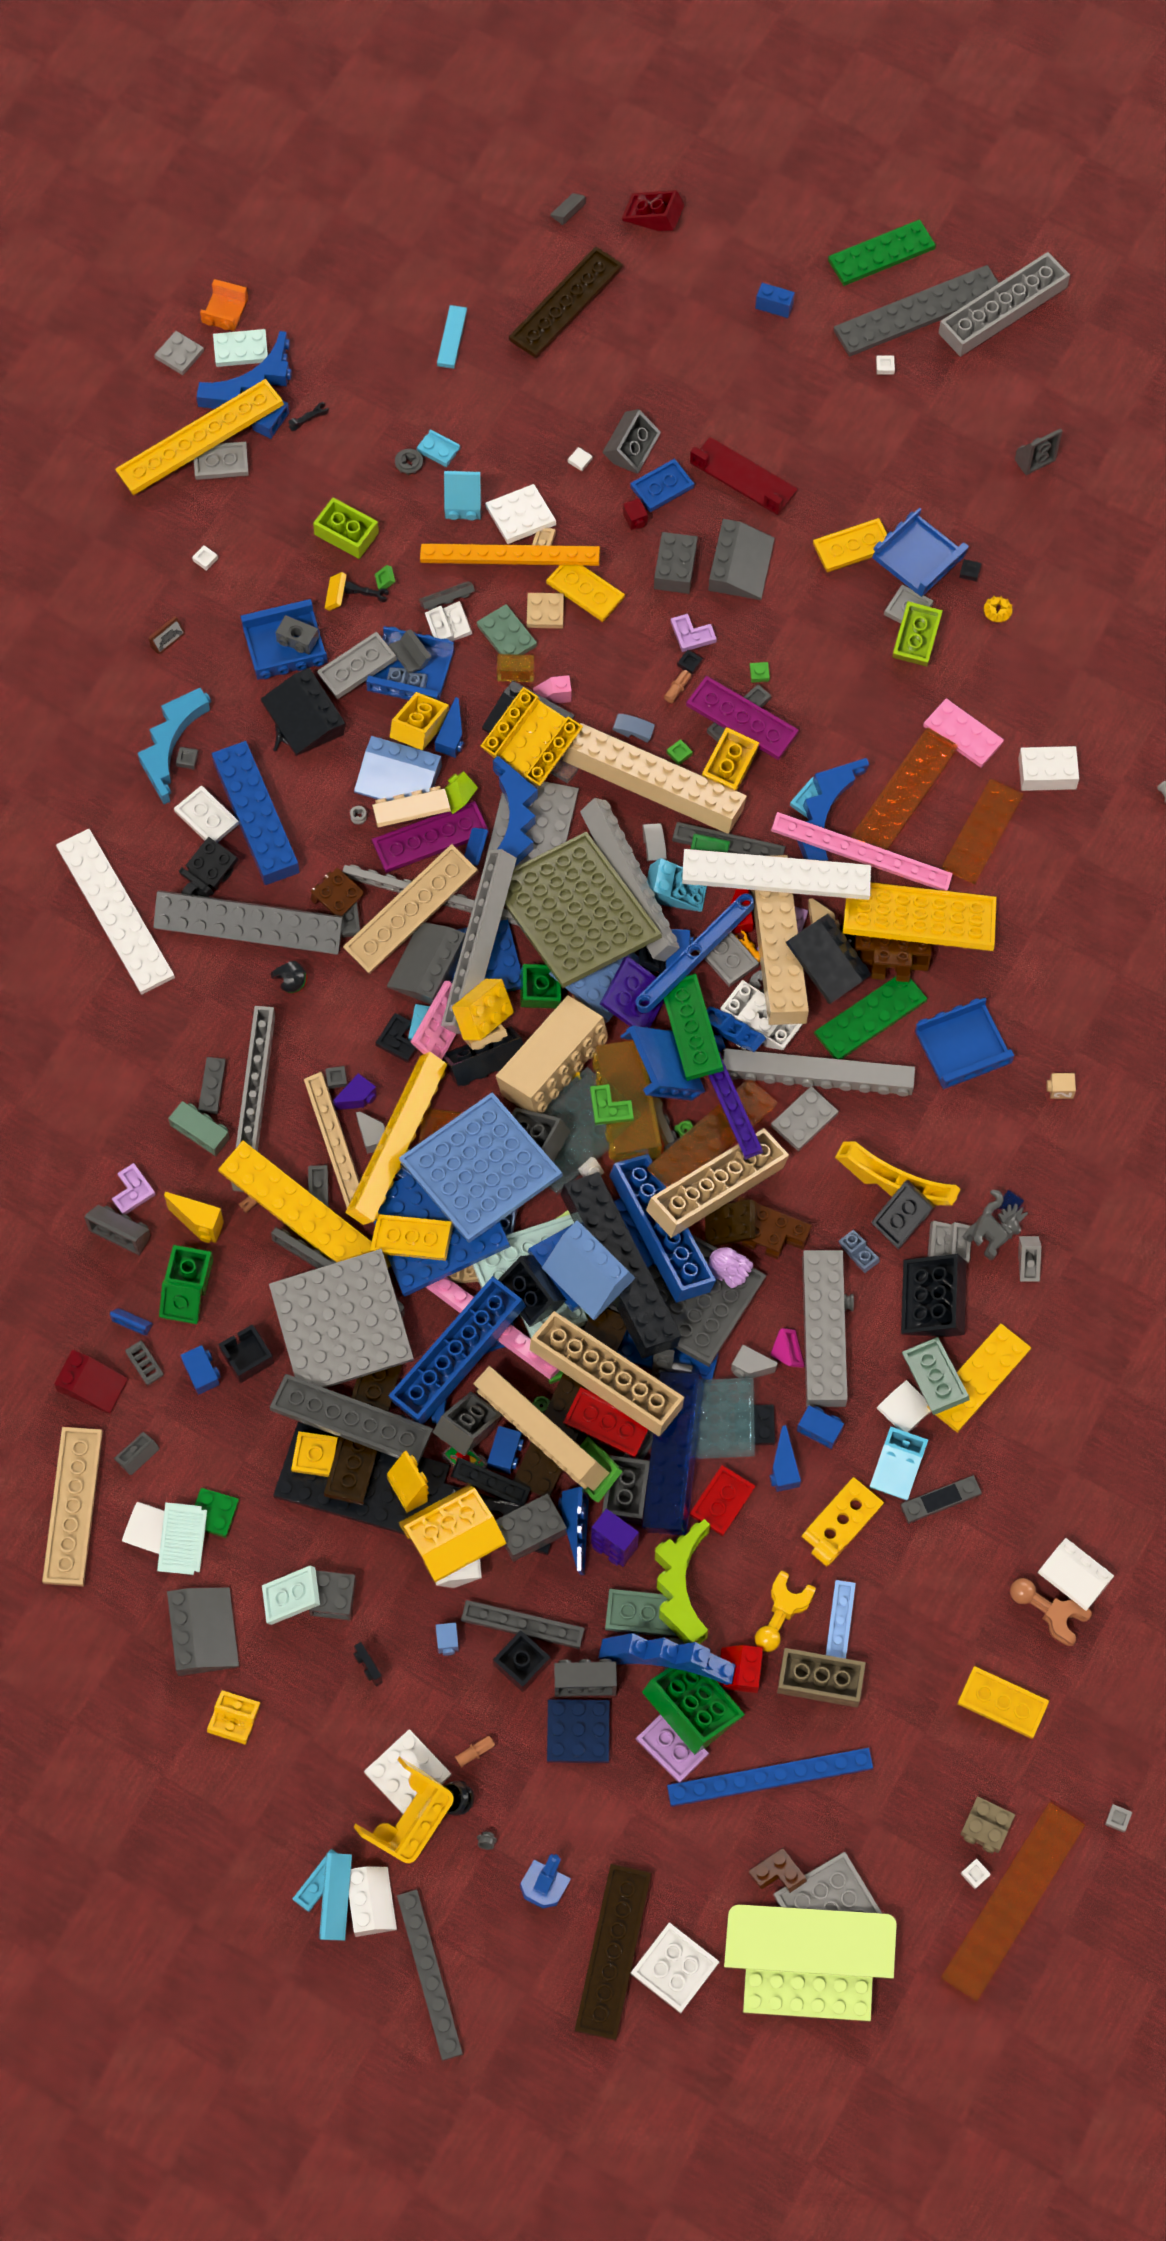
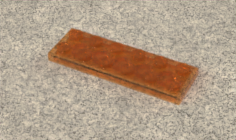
(982, 831)

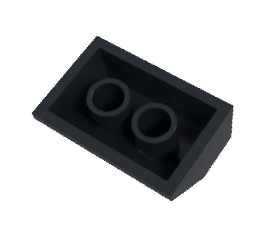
(534, 1287)

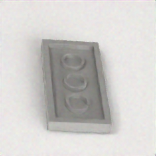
(356, 664)

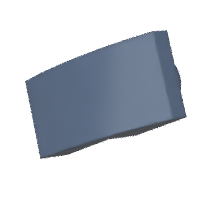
(402, 676)
(631, 725)
(857, 1250)

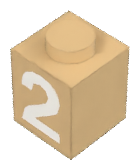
(1061, 1086)

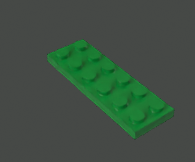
(881, 252)
(869, 1017)
(692, 1029)

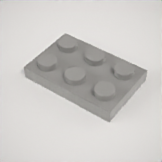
(222, 461)
(731, 960)
(804, 1118)

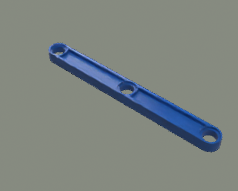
(686, 962)

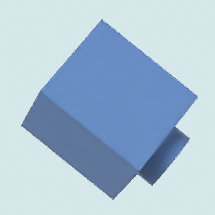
(447, 1638)

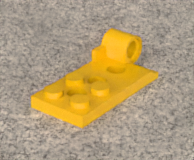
(827, 1549)

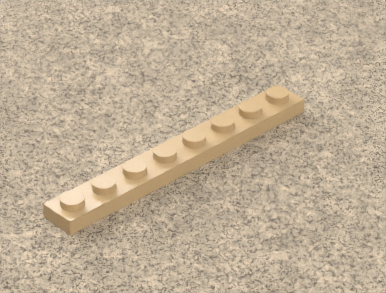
(333, 1135)

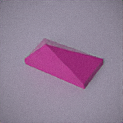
(787, 1348)

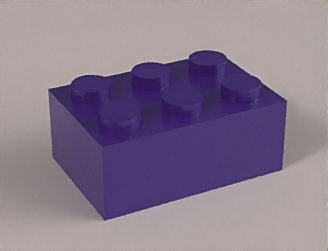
(614, 1538)

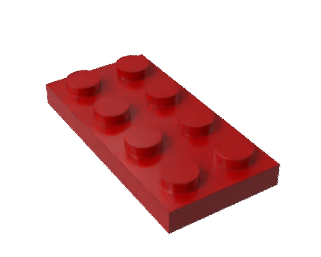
(605, 1423)

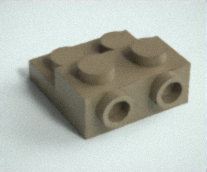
(987, 1825)

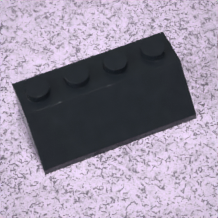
(474, 1064)

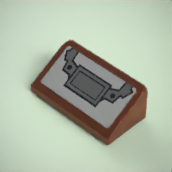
(166, 635)

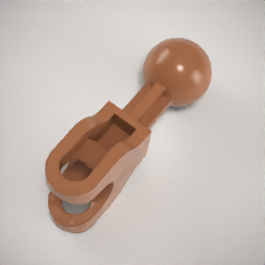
(1056, 1613)

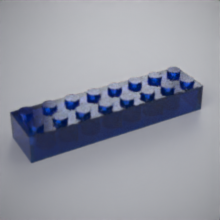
(674, 1460)

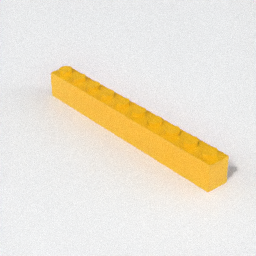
(396, 1138)

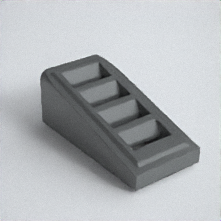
(134, 1349)

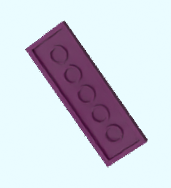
(742, 716)
(427, 837)

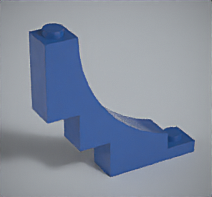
(829, 786)
(519, 797)

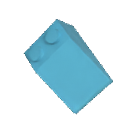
(462, 495)

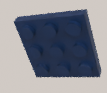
(578, 1731)

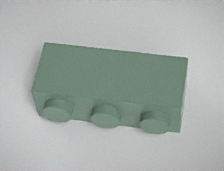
(199, 1128)

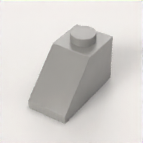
(370, 1130)
(1029, 1258)
(752, 1364)

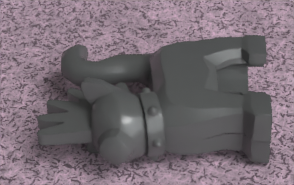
(991, 1230)

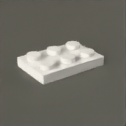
(206, 815)

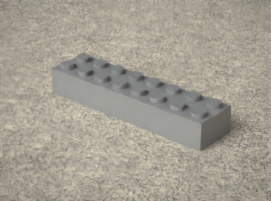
(1004, 304)
(824, 1328)

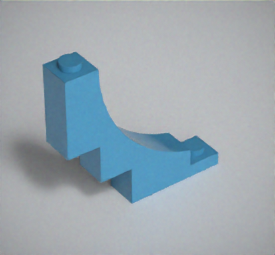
(178, 715)

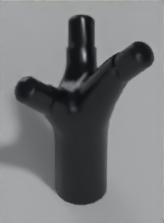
(279, 738)

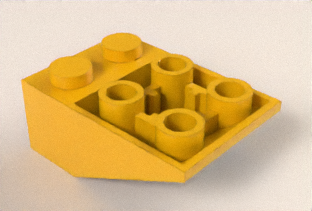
(408, 1483)

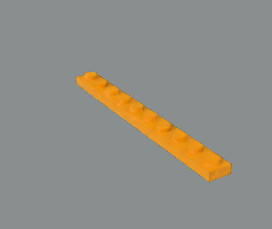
(510, 554)

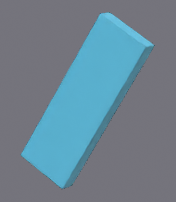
(313, 1888)

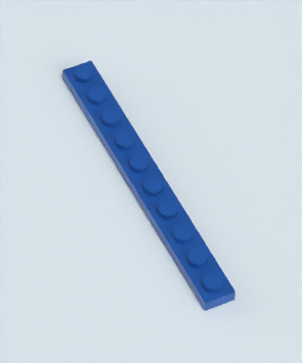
(769, 1777)

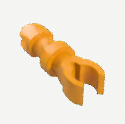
(749, 946)

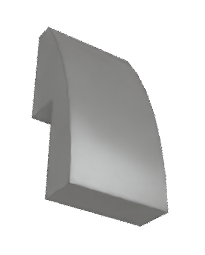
(655, 842)

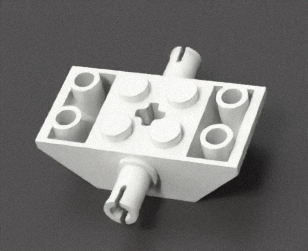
(749, 1006)

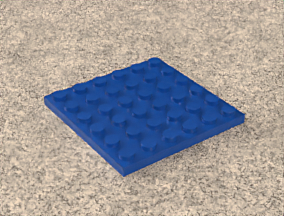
(409, 1199)

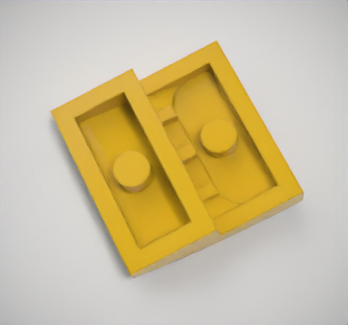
(233, 1717)

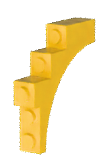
(875, 1171)

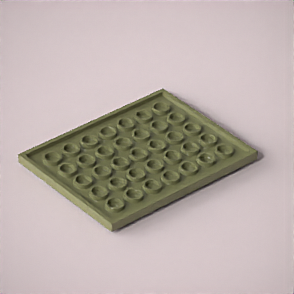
(577, 910)

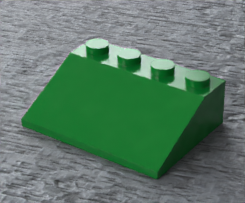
(692, 1706)

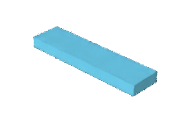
(452, 336)

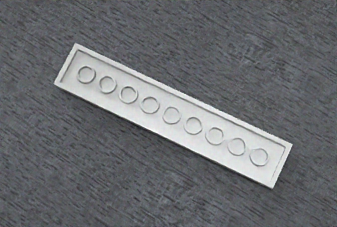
(776, 874)
(115, 911)

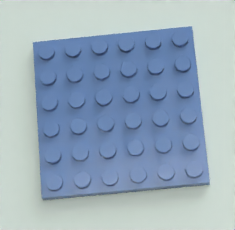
(480, 1167)

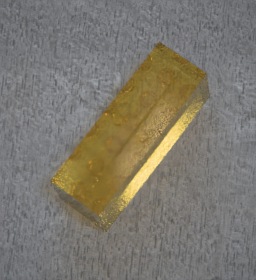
(627, 1076)

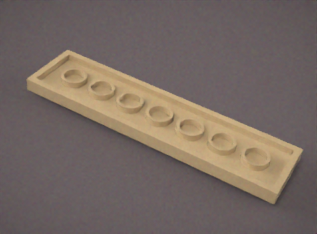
(410, 909)
(72, 1506)

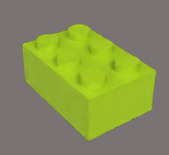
(346, 528)
(917, 633)

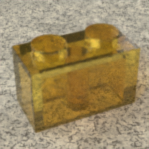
(515, 668)

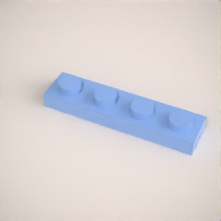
(840, 1619)

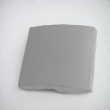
(948, 1239)

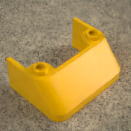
(418, 1821)

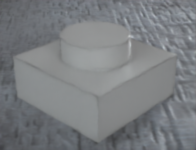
(1118, 1818)

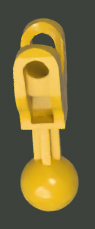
(785, 1606)

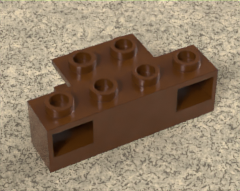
(892, 953)
(776, 1229)

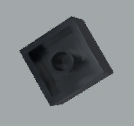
(521, 1661)

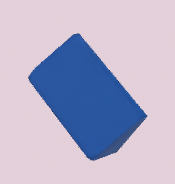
(475, 845)
(131, 1321)

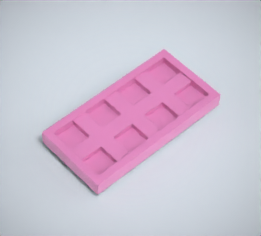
(972, 737)
(430, 1034)

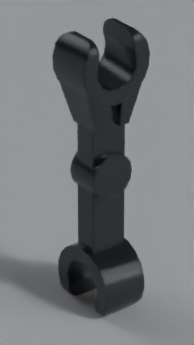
(317, 411)
(351, 588)

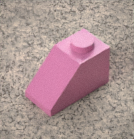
(555, 689)

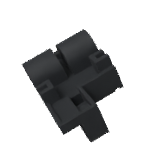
(208, 868)

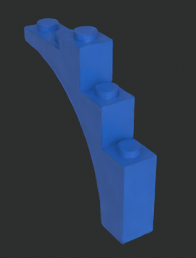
(273, 369)
(665, 1653)

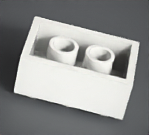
(1048, 768)

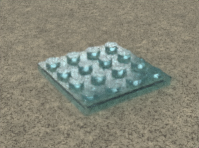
(727, 1419)

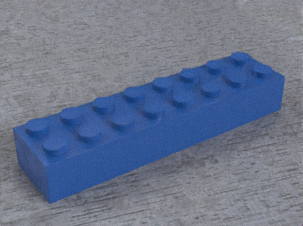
(255, 813)
(675, 1257)
(457, 1351)

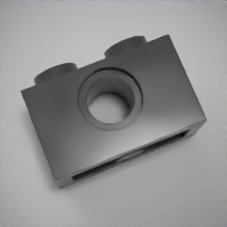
(291, 627)

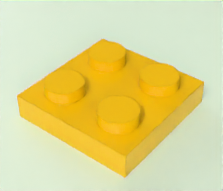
(314, 1454)

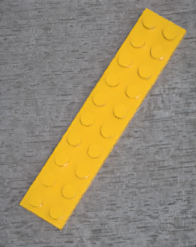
(199, 436)
(294, 1205)

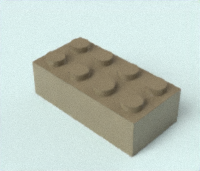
(821, 1677)

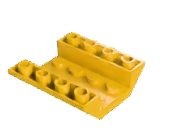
(531, 737)
(453, 1532)

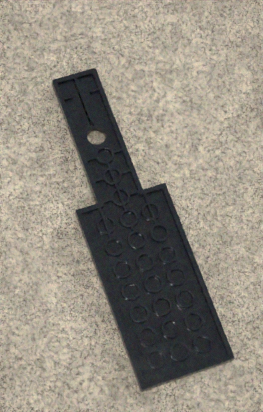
(381, 1503)

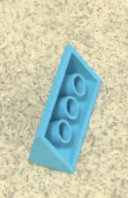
(335, 1896)

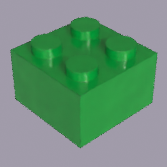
(538, 987)
(189, 1266)

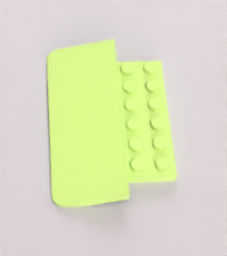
(810, 1959)

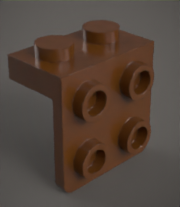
(336, 892)

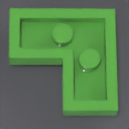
(607, 1111)

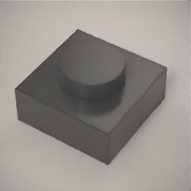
(187, 758)
(336, 1077)

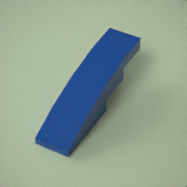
(734, 1030)

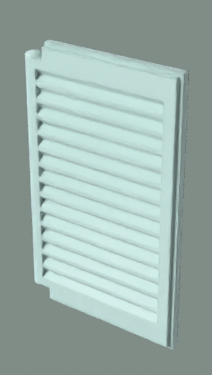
(182, 1538)

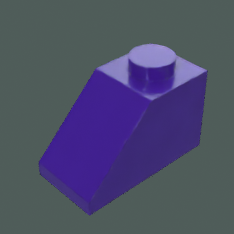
(356, 1094)

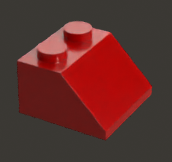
(747, 1667)

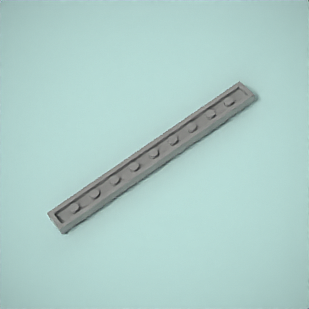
(391, 883)

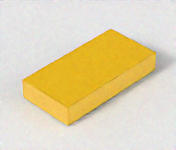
(335, 591)

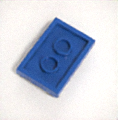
(662, 485)

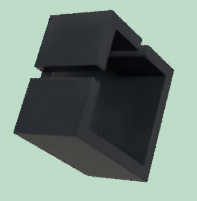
(248, 1356)

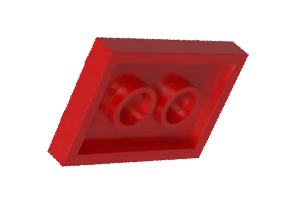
(722, 1500)

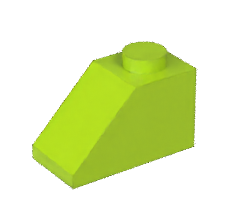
(459, 791)

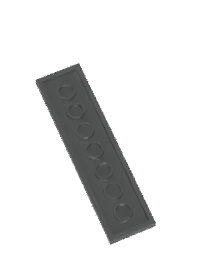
(350, 1418)

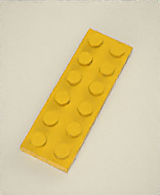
(984, 1373)

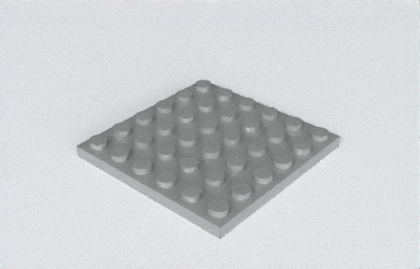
(341, 1321)

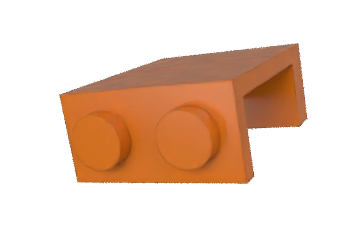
(225, 305)

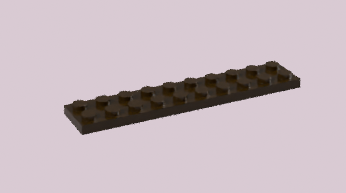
(537, 1469)

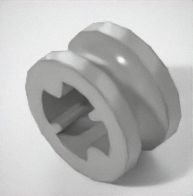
(360, 810)

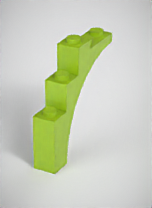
(674, 1558)

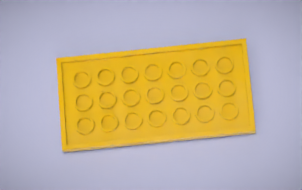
(923, 916)

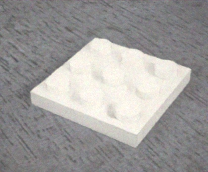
(520, 513)
(393, 1777)
(674, 1968)

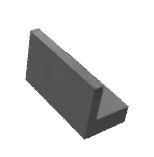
(410, 652)

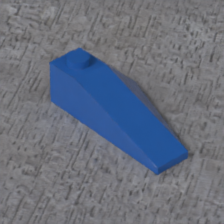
(574, 1510)

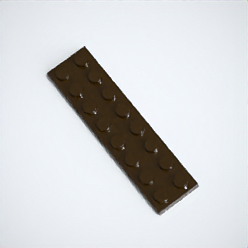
(565, 302)
(353, 1461)
(613, 1952)

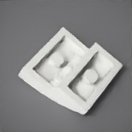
(448, 622)
(904, 1407)
(145, 1527)

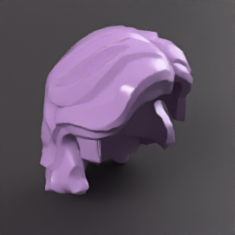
(730, 1266)

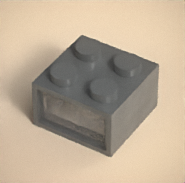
(335, 1595)

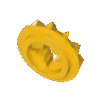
(1002, 615)

